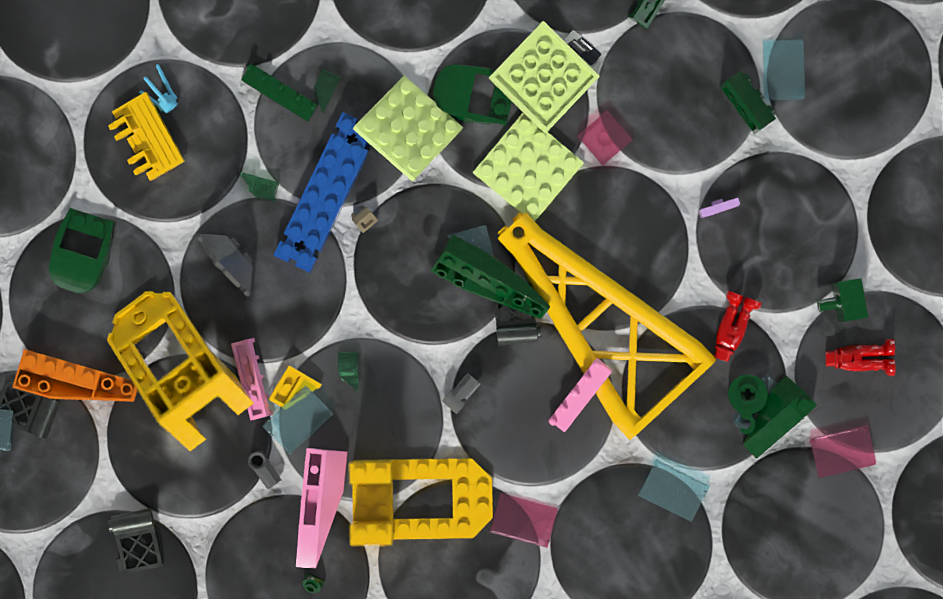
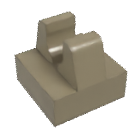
(364, 219)

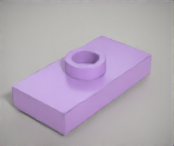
(719, 206)

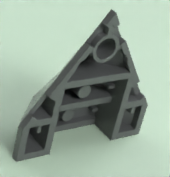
(230, 260)

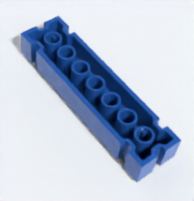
(324, 195)

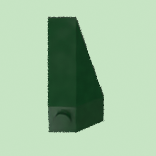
(784, 409)

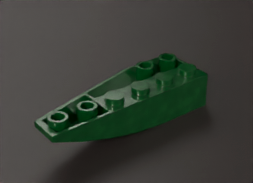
(486, 277)

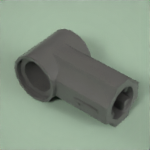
(458, 397)
(264, 471)

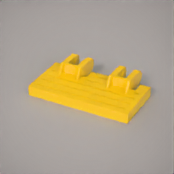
(149, 135)

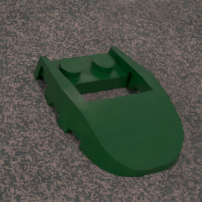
(454, 91)
(77, 271)

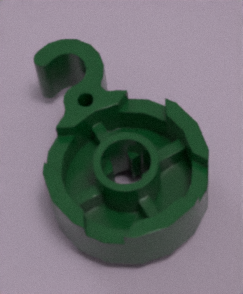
(748, 407)

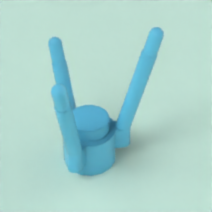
(166, 101)

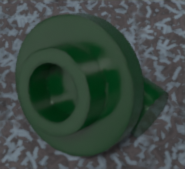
(312, 583)

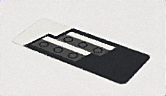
(582, 47)

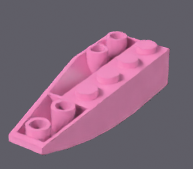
(320, 499)

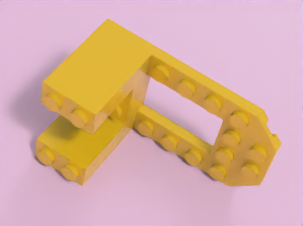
(189, 384)
(374, 505)

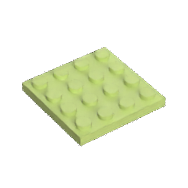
(544, 77)
(408, 128)
(528, 167)

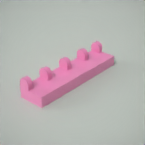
(251, 378)
(580, 395)

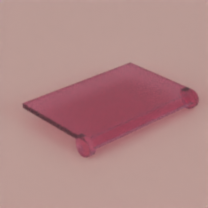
(843, 451)
(523, 520)

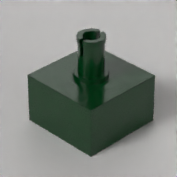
(847, 300)

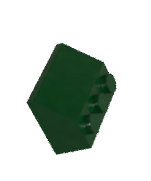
(748, 102)

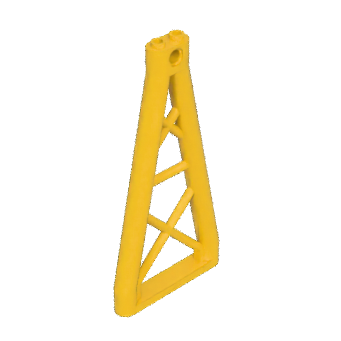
(586, 274)

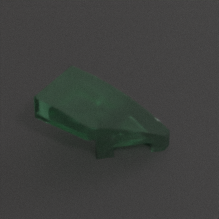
(325, 88)
(261, 187)
(349, 368)

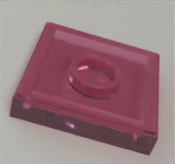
(604, 138)

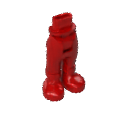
(730, 336)
(850, 357)

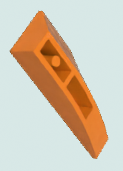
(67, 380)

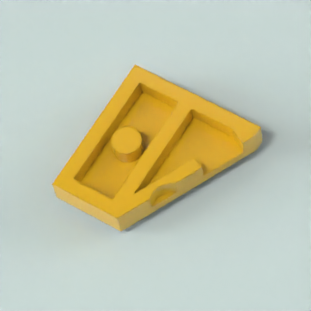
(290, 384)

